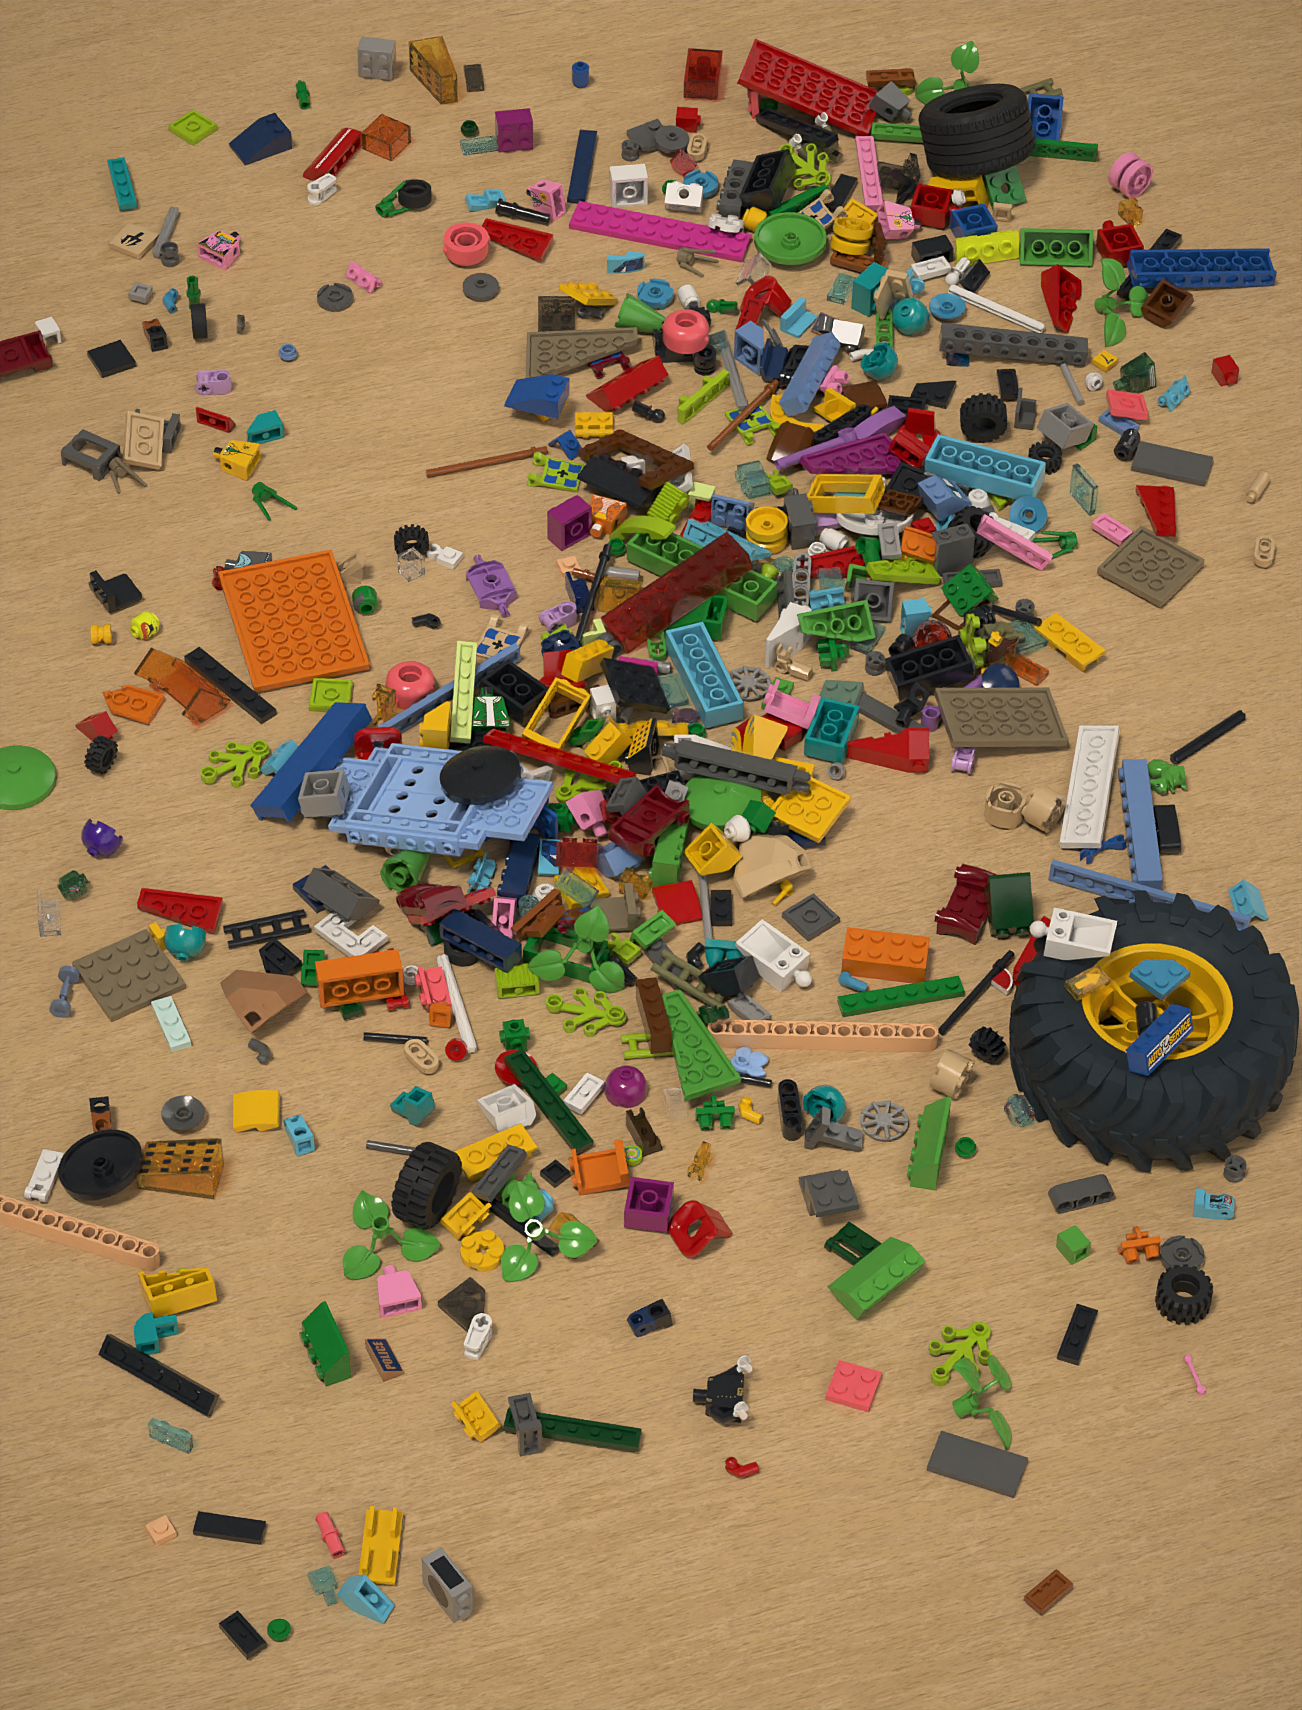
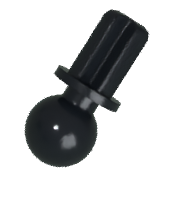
(656, 415)
(630, 978)

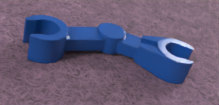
(1115, 842)

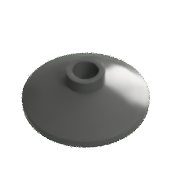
(182, 1113)

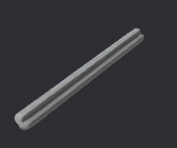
(735, 382)

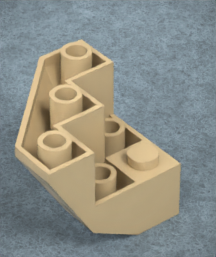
(768, 862)

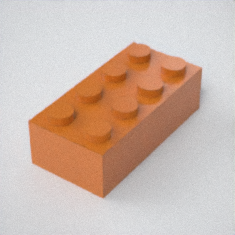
(885, 955)
(359, 978)

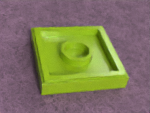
(193, 127)
(327, 692)

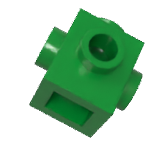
(565, 817)
(514, 1035)

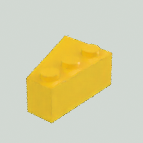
(973, 189)
(177, 1292)

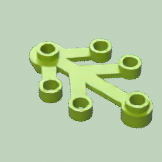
(808, 167)
(974, 644)
(255, 751)
(567, 792)
(611, 1015)
(960, 1349)

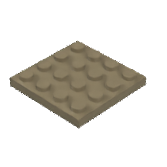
(1150, 566)
(129, 975)

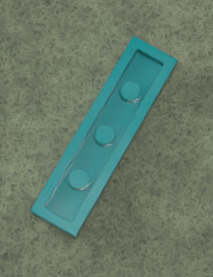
(122, 183)

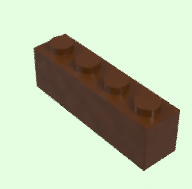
(653, 1015)

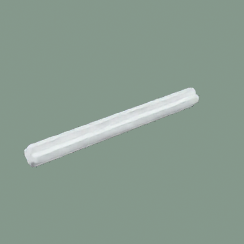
(997, 309)
(457, 1004)

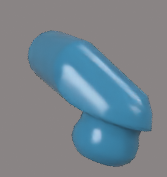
(169, 300)
(847, 981)

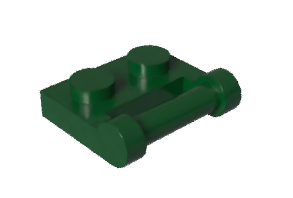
(854, 1240)

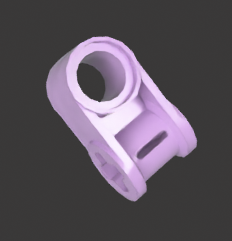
(215, 382)
(560, 614)
(963, 759)

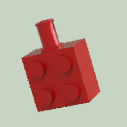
(932, 205)
(1117, 241)

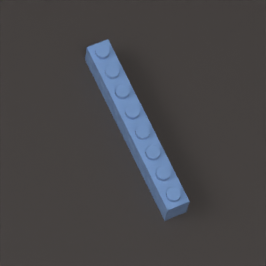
(1140, 823)

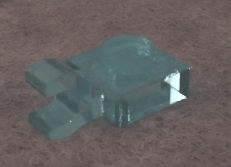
(324, 1583)

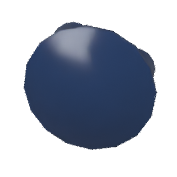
(560, 641)
(1000, 677)

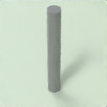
(1072, 385)

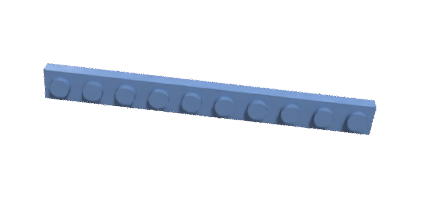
(415, 714)
(1122, 889)

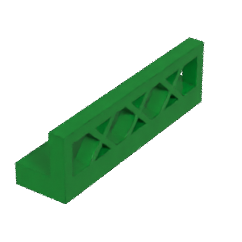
(1065, 150)
(799, 201)

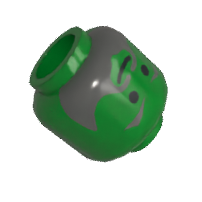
(365, 599)

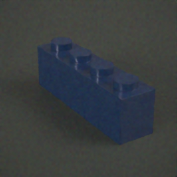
(520, 867)
(481, 940)

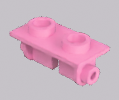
(362, 277)

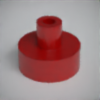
(456, 1053)

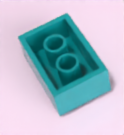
(831, 730)

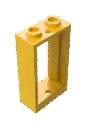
(868, 484)
(565, 688)

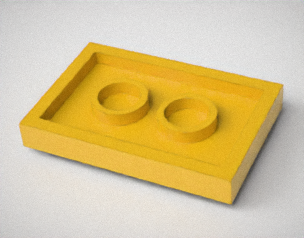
(588, 293)

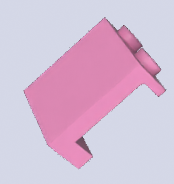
(789, 707)

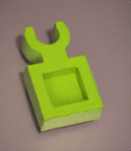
(779, 484)
(624, 949)

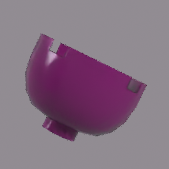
(625, 1086)

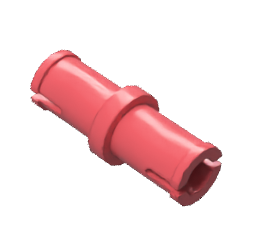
(330, 1534)

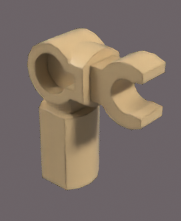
(785, 664)

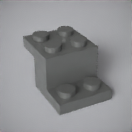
(828, 1193)

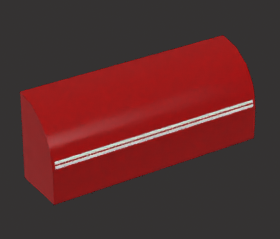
(335, 154)

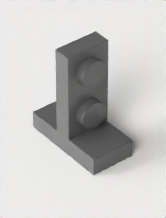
(831, 1132)
(526, 1424)

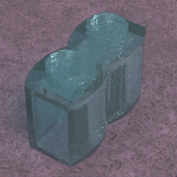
(752, 479)

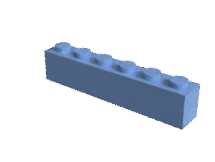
(810, 374)

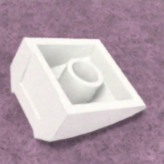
(508, 1108)

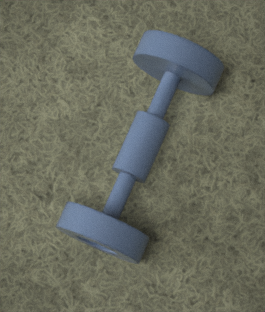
(60, 1007)

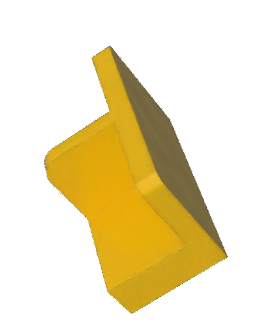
(834, 405)

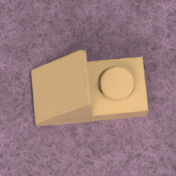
(351, 568)

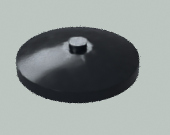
(480, 775)
(101, 1164)

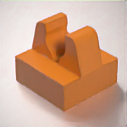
(440, 1014)

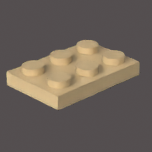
(143, 440)

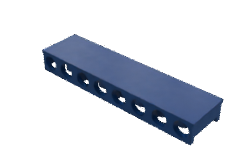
(1202, 267)
(316, 753)

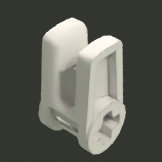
(321, 189)
(478, 1336)

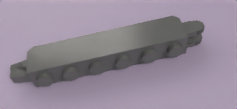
(737, 767)

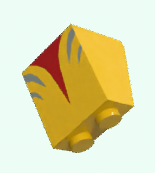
(758, 737)

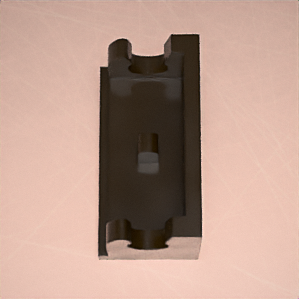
(642, 1132)

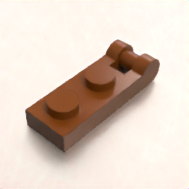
(880, 78)

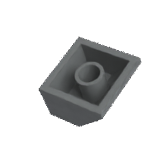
(878, 595)

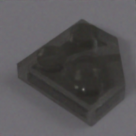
(464, 1303)

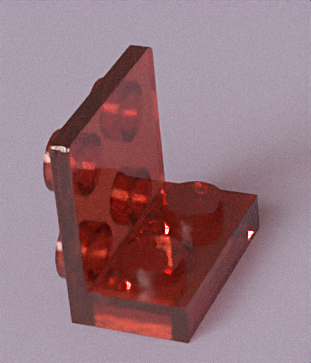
(577, 854)

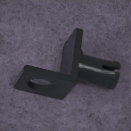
(910, 705)

